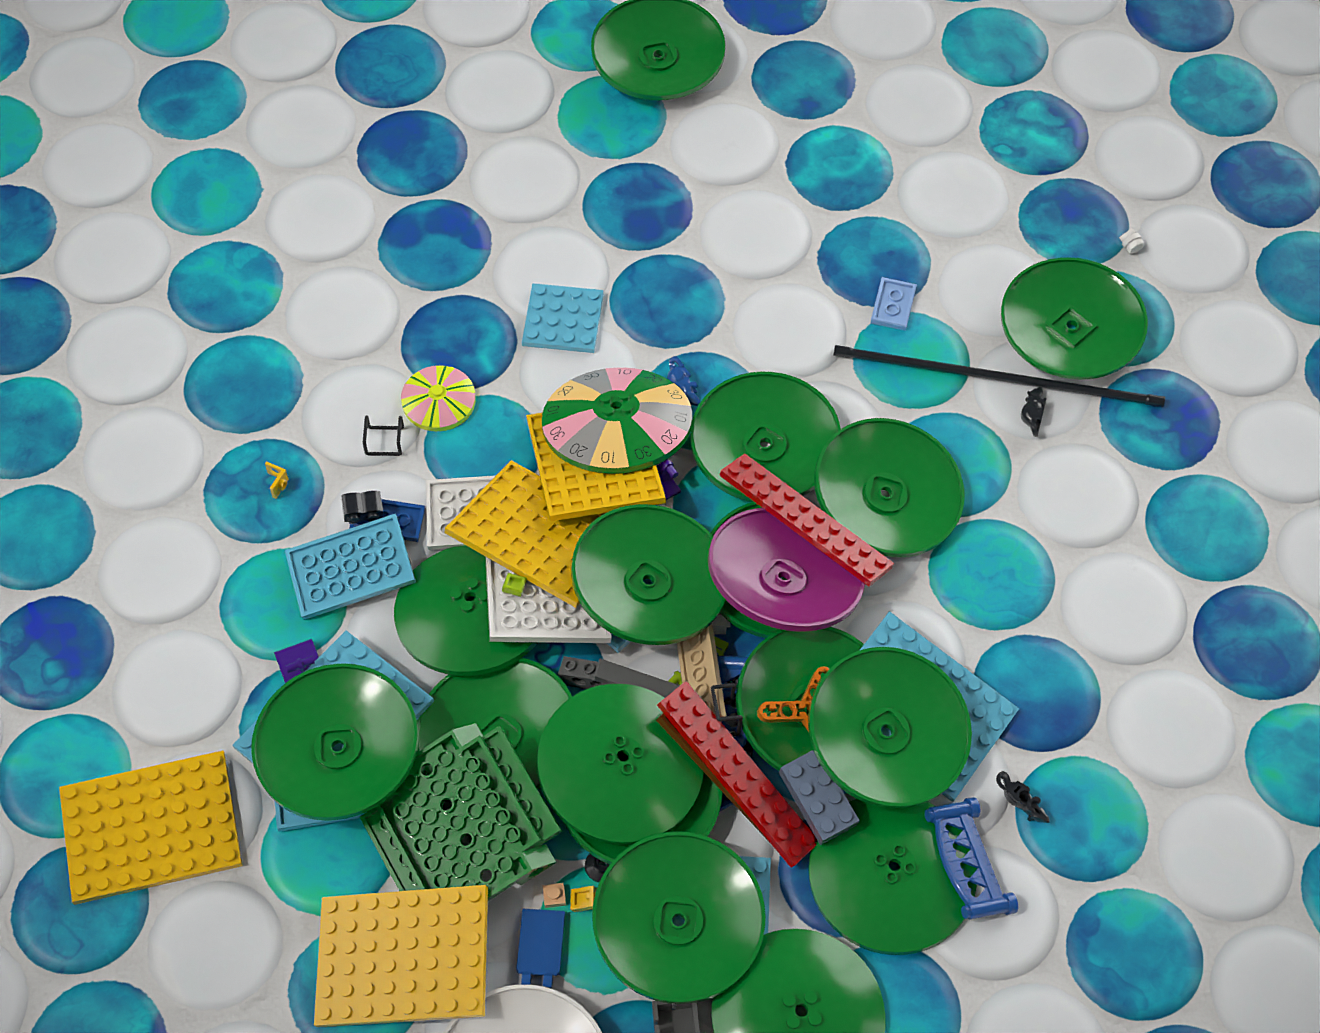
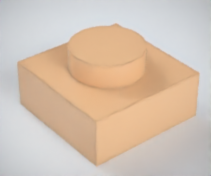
(554, 895)

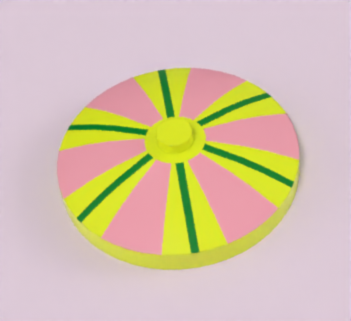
(438, 398)

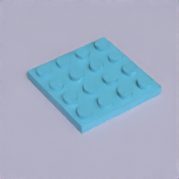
(562, 318)

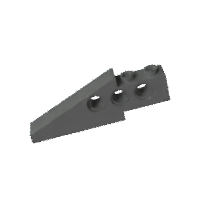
(589, 674)

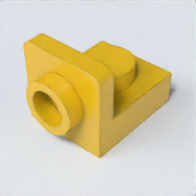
(582, 898)

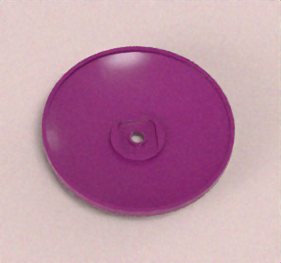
(756, 551)

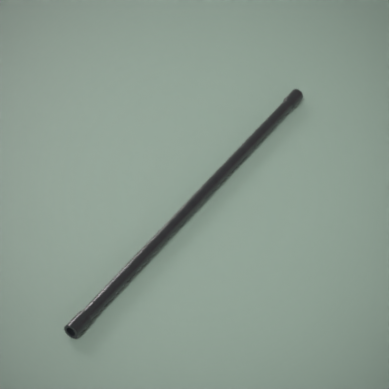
(1148, 399)

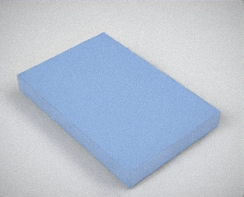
(893, 303)

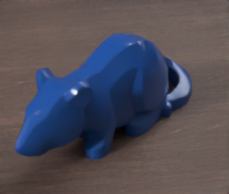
(680, 377)

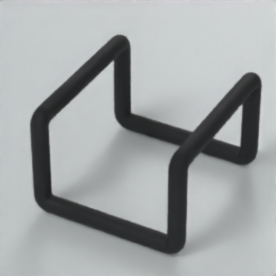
(367, 425)
(733, 685)

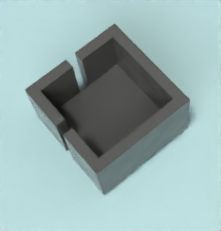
(681, 1020)

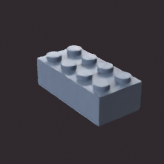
(818, 798)

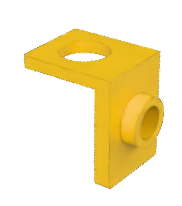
(280, 482)

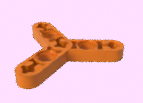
(805, 702)

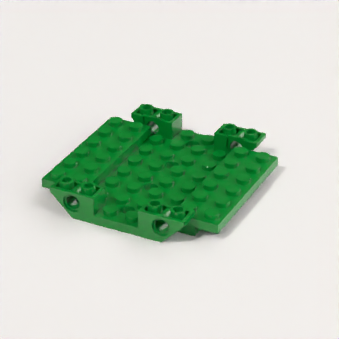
(490, 802)

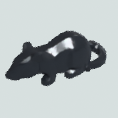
(1033, 410)
(1019, 796)

